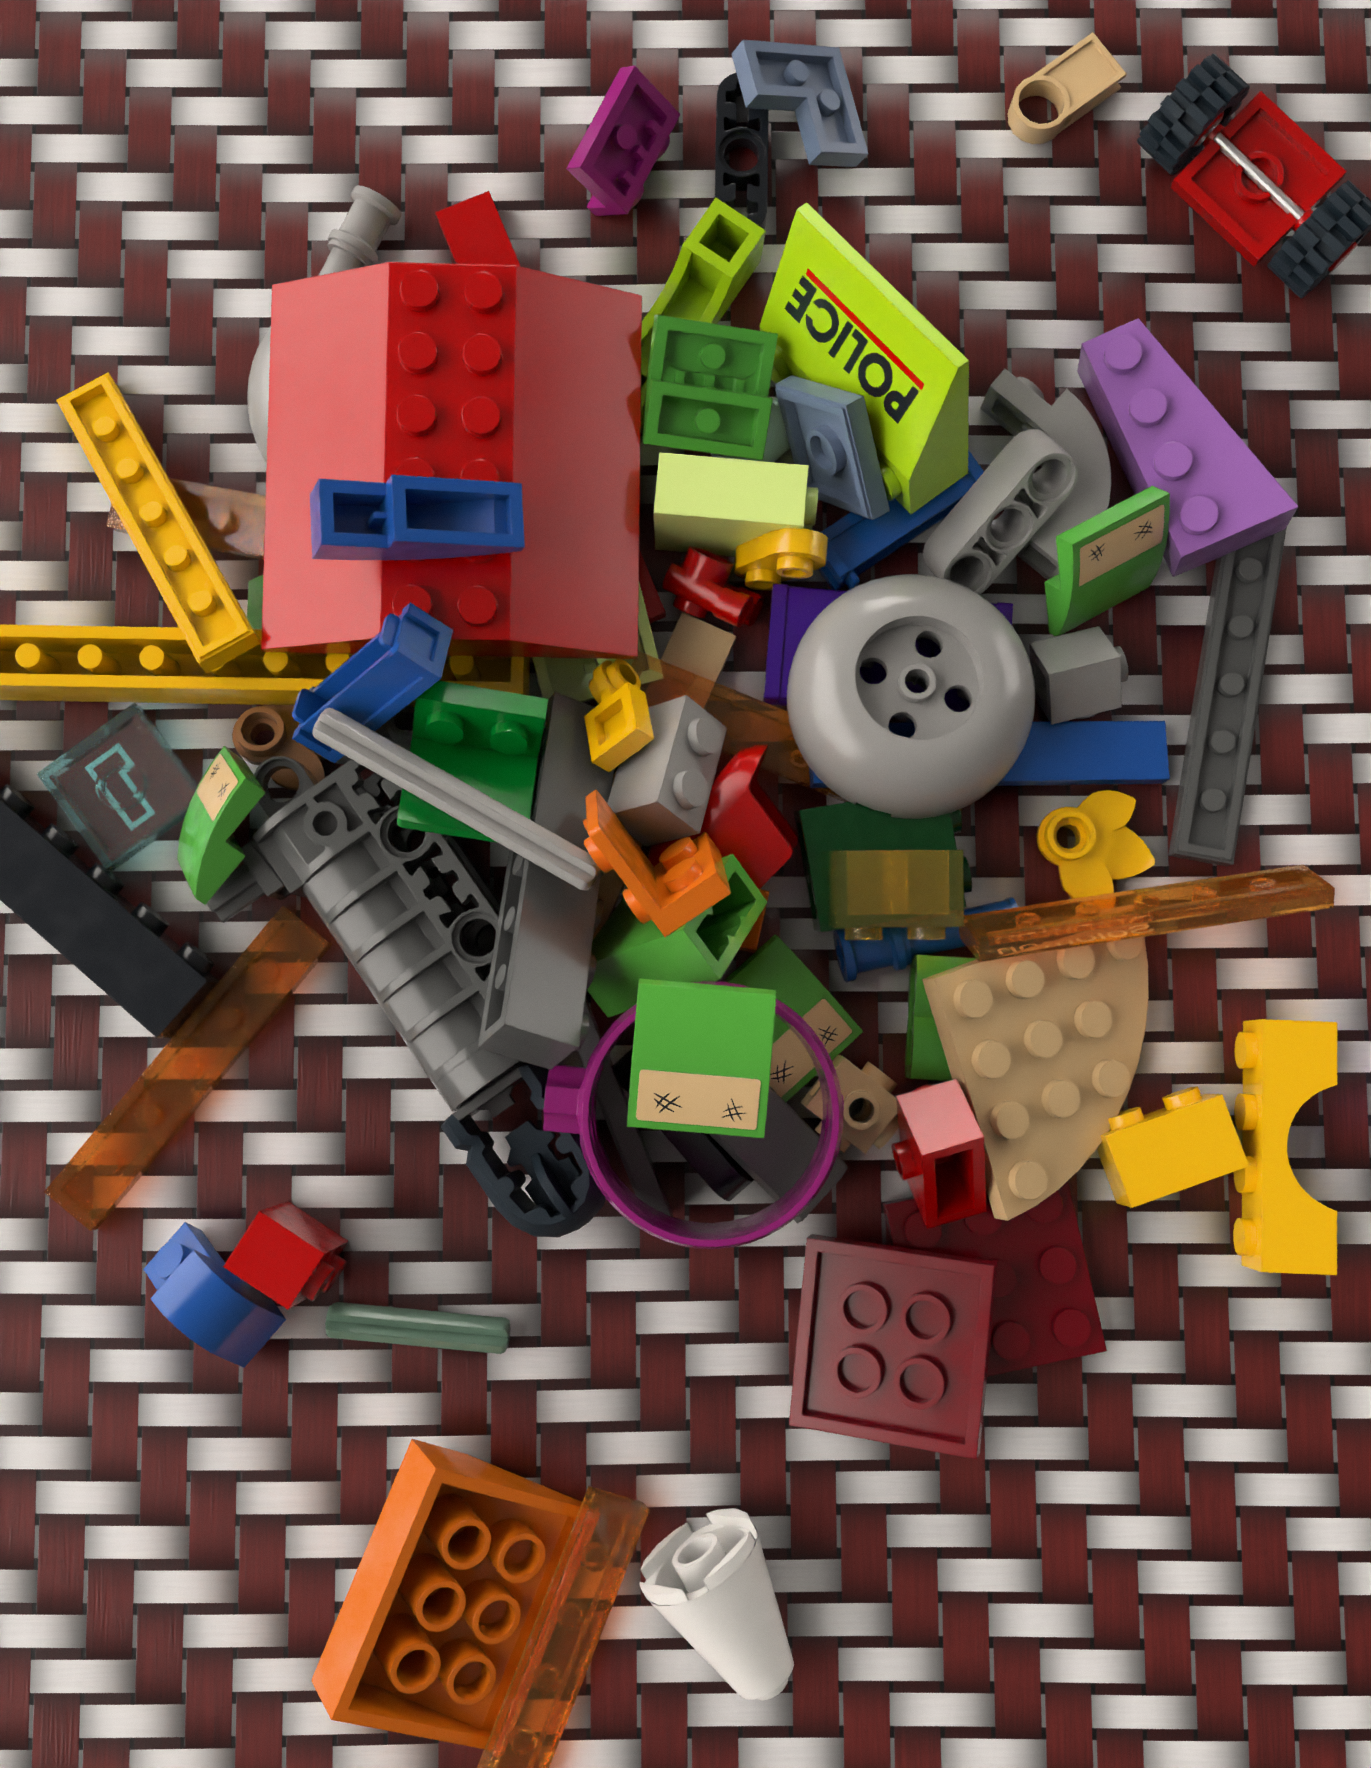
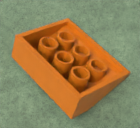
(443, 1598)

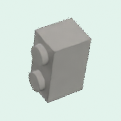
(668, 782)

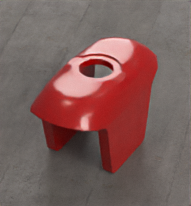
(744, 819)

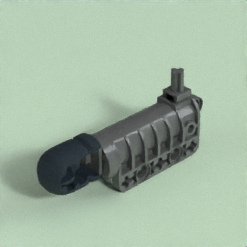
(418, 964)

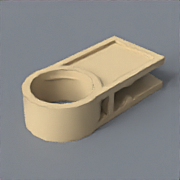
(1071, 82)

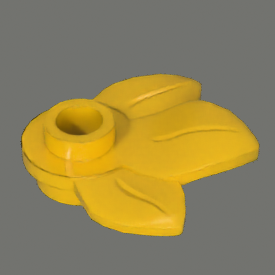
(1102, 847)

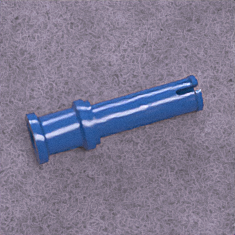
(896, 948)

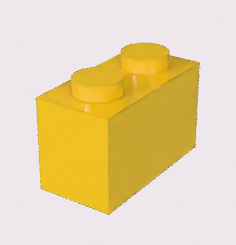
(1170, 1147)

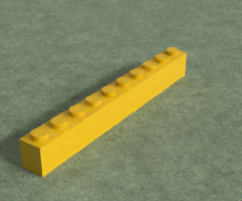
(161, 668)

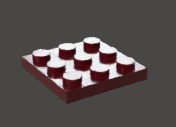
(1042, 1279)
(893, 1345)

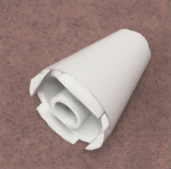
(723, 1601)

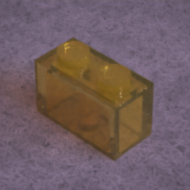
(896, 890)

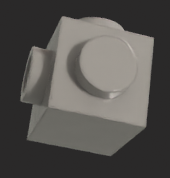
(1077, 674)

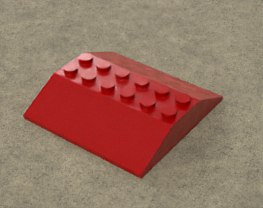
(466, 381)

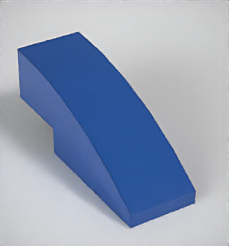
(415, 518)

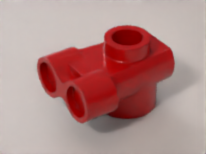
(703, 588)

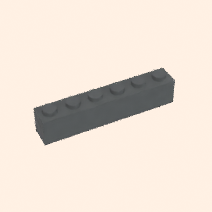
(544, 922)

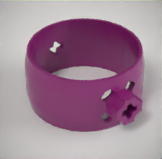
(572, 1109)

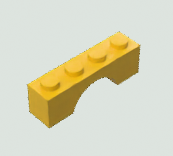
(1281, 1222)

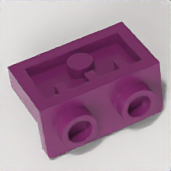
(623, 143)

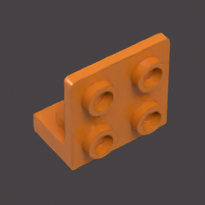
(672, 891)

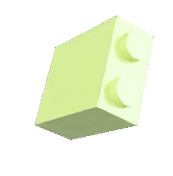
(727, 501)

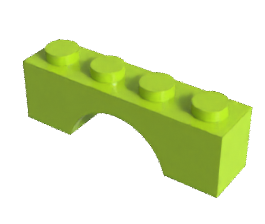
(707, 274)

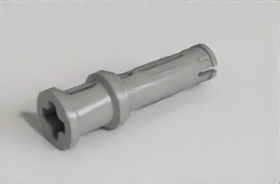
(360, 232)

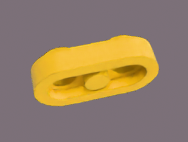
(780, 557)

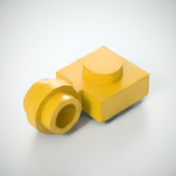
(622, 718)

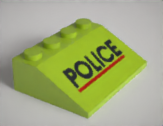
(860, 335)

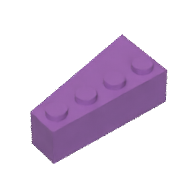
(1181, 444)

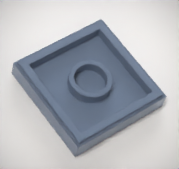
(835, 438)

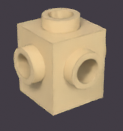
(878, 1116)

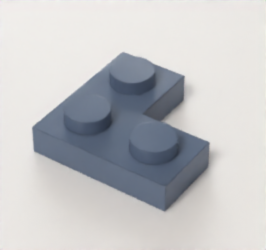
(812, 85)

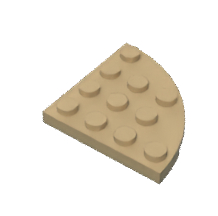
(1042, 1057)

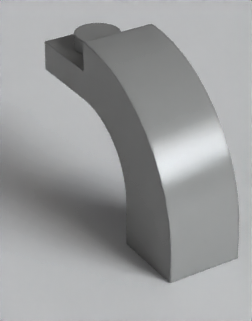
(1021, 406)

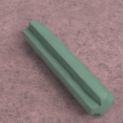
(418, 1327)

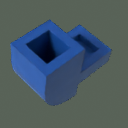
(210, 1301)

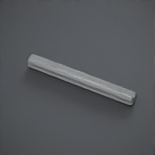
(456, 798)

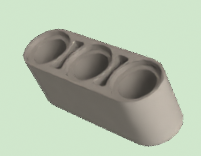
(1007, 486)

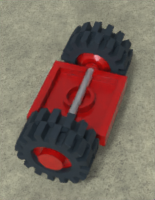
(1256, 176)

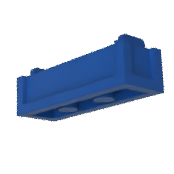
(861, 543)
(378, 678)

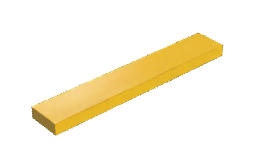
(158, 524)

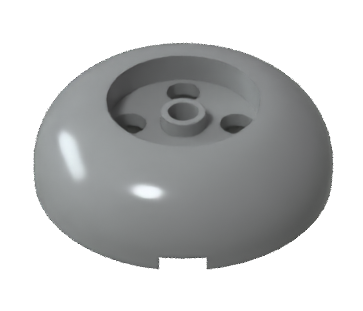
(845, 721)

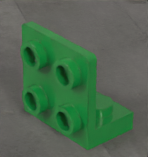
(481, 739)

